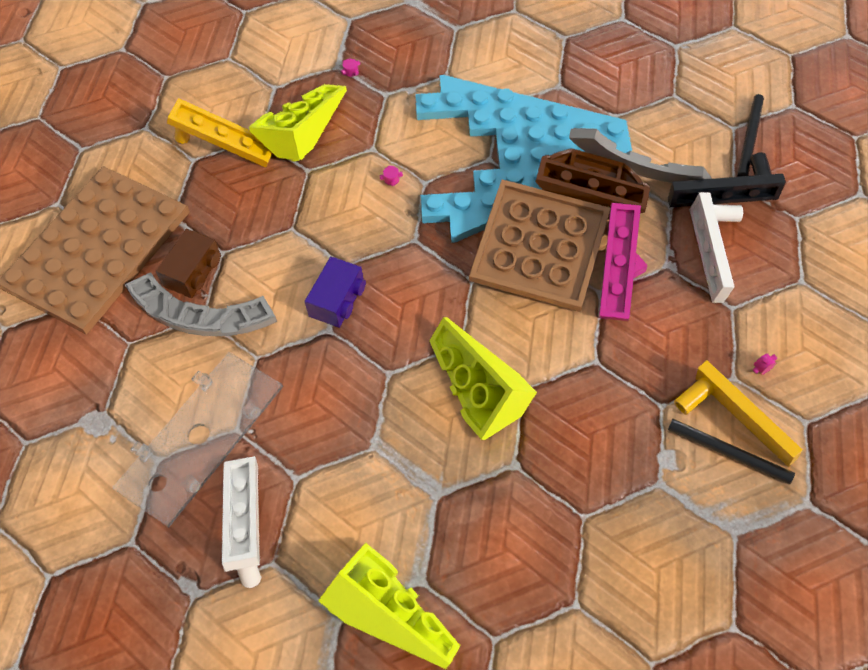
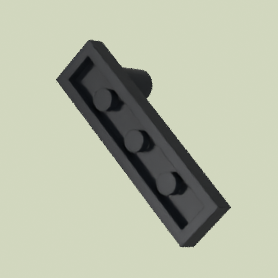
(733, 189)

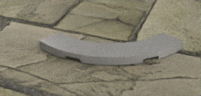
(596, 143)
(199, 318)

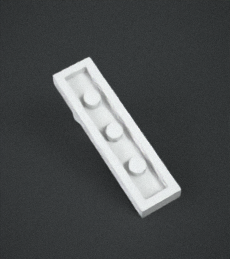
(710, 243)
(241, 520)

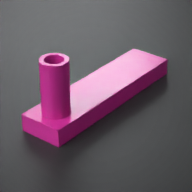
(619, 261)

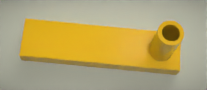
(216, 130)
(713, 382)

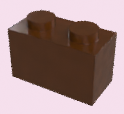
(189, 263)

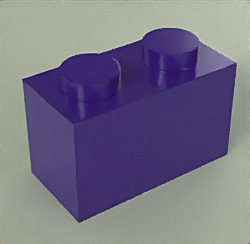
(335, 292)

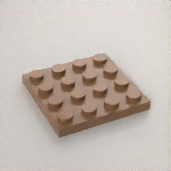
(540, 245)

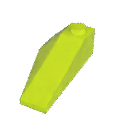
(300, 124)
(485, 385)
(375, 602)

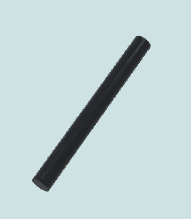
(751, 134)
(732, 451)

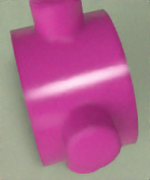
(350, 67)
(391, 175)
(765, 363)

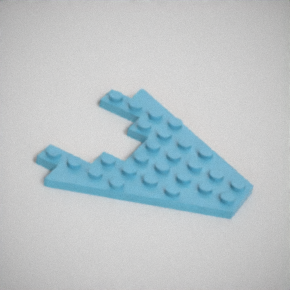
(524, 133)

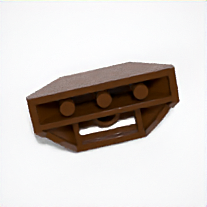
(591, 179)

